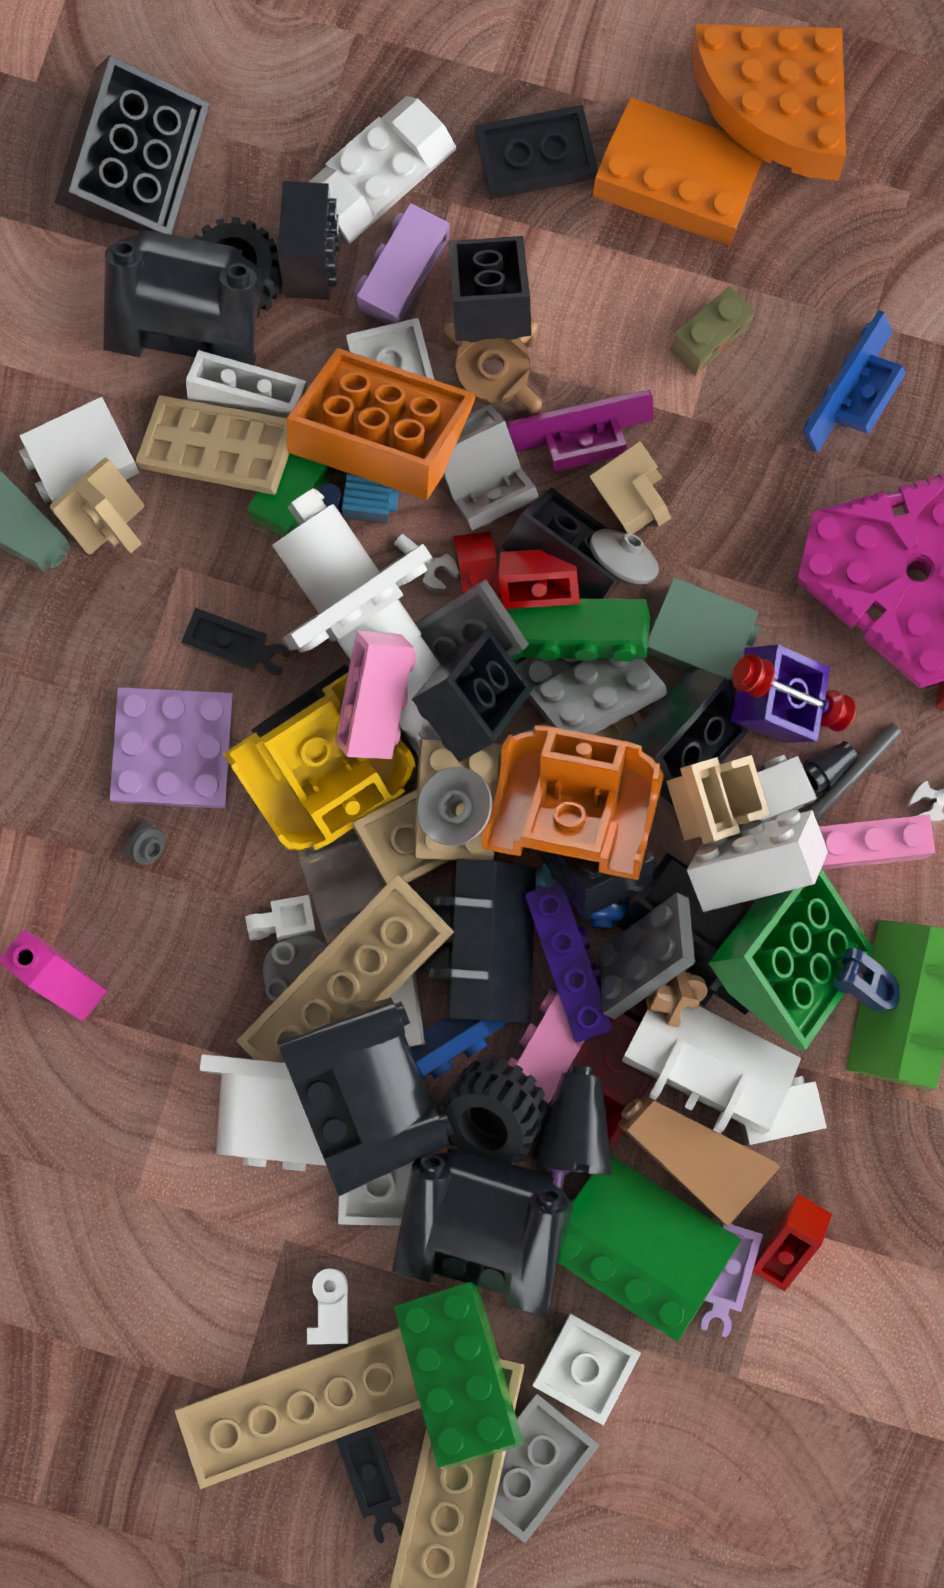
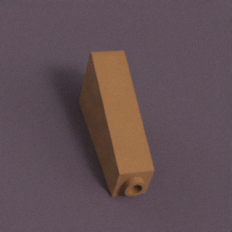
(705, 1163)

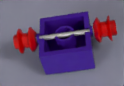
(787, 696)

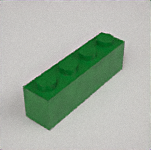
(297, 478)
(585, 630)

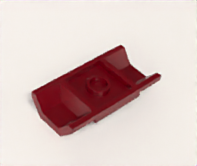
(619, 1080)

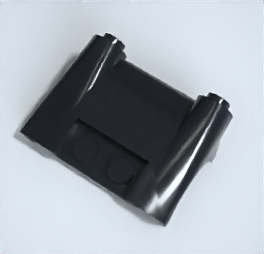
(180, 297)
(364, 1093)
(484, 1226)

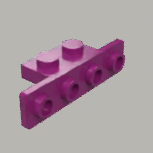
(583, 431)

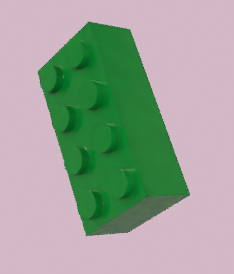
(458, 1376)

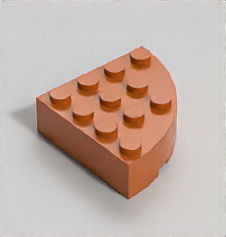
(777, 92)

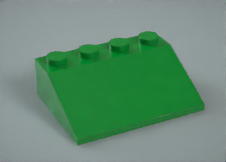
(788, 956)
(645, 1248)

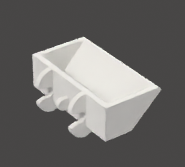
(715, 1065)

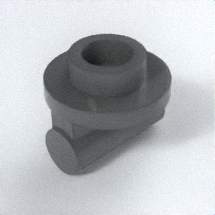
(145, 844)

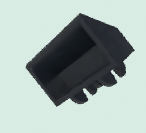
(708, 927)
(490, 942)

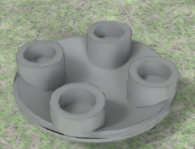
(287, 961)

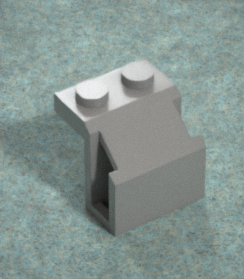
(486, 471)

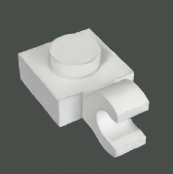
(287, 919)

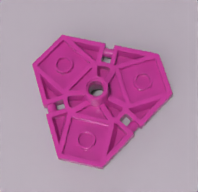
(860, 561)

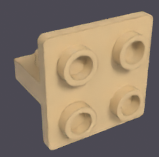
(99, 509)

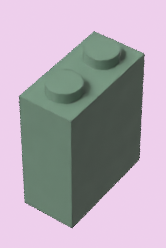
(701, 630)

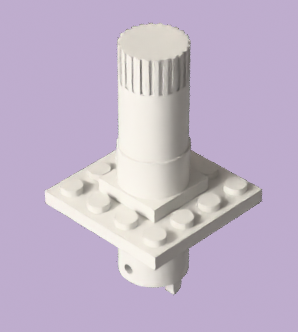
(353, 595)

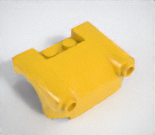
(306, 780)

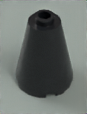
(576, 1126)

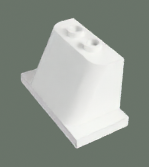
(261, 1114)

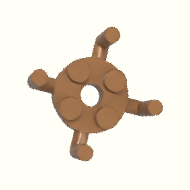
(500, 387)

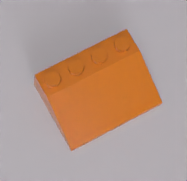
(677, 171)
(379, 423)

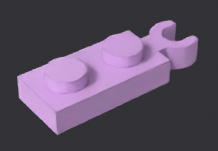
(734, 1280)

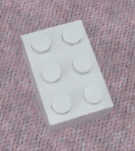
(759, 861)

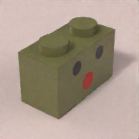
(712, 330)

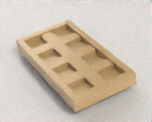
(215, 444)

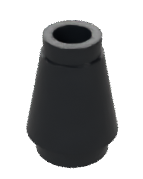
(828, 766)

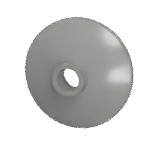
(624, 556)
(439, 802)

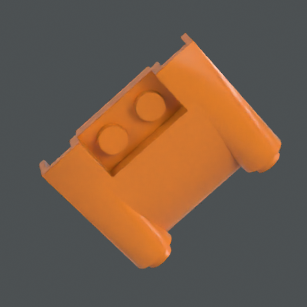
(575, 799)

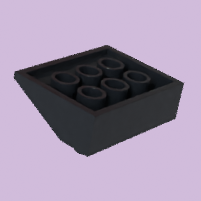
(132, 149)

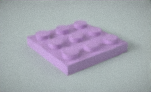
(171, 748)

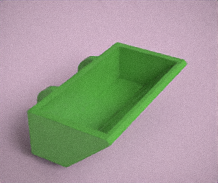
(907, 1040)

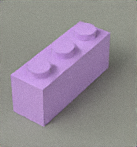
(402, 265)

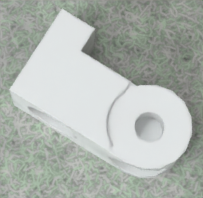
(331, 1291)

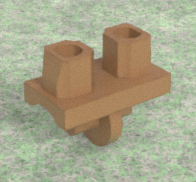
(676, 995)

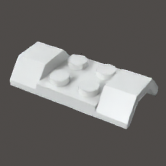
(384, 164)

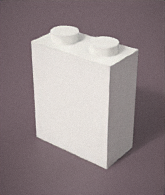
(72, 446)

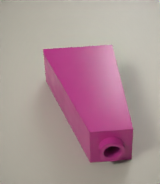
(52, 975)

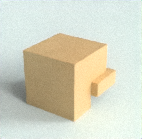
(629, 489)
(717, 798)

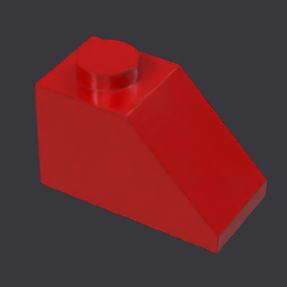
(476, 561)
(536, 580)
(792, 1242)

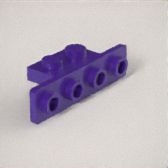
(568, 961)

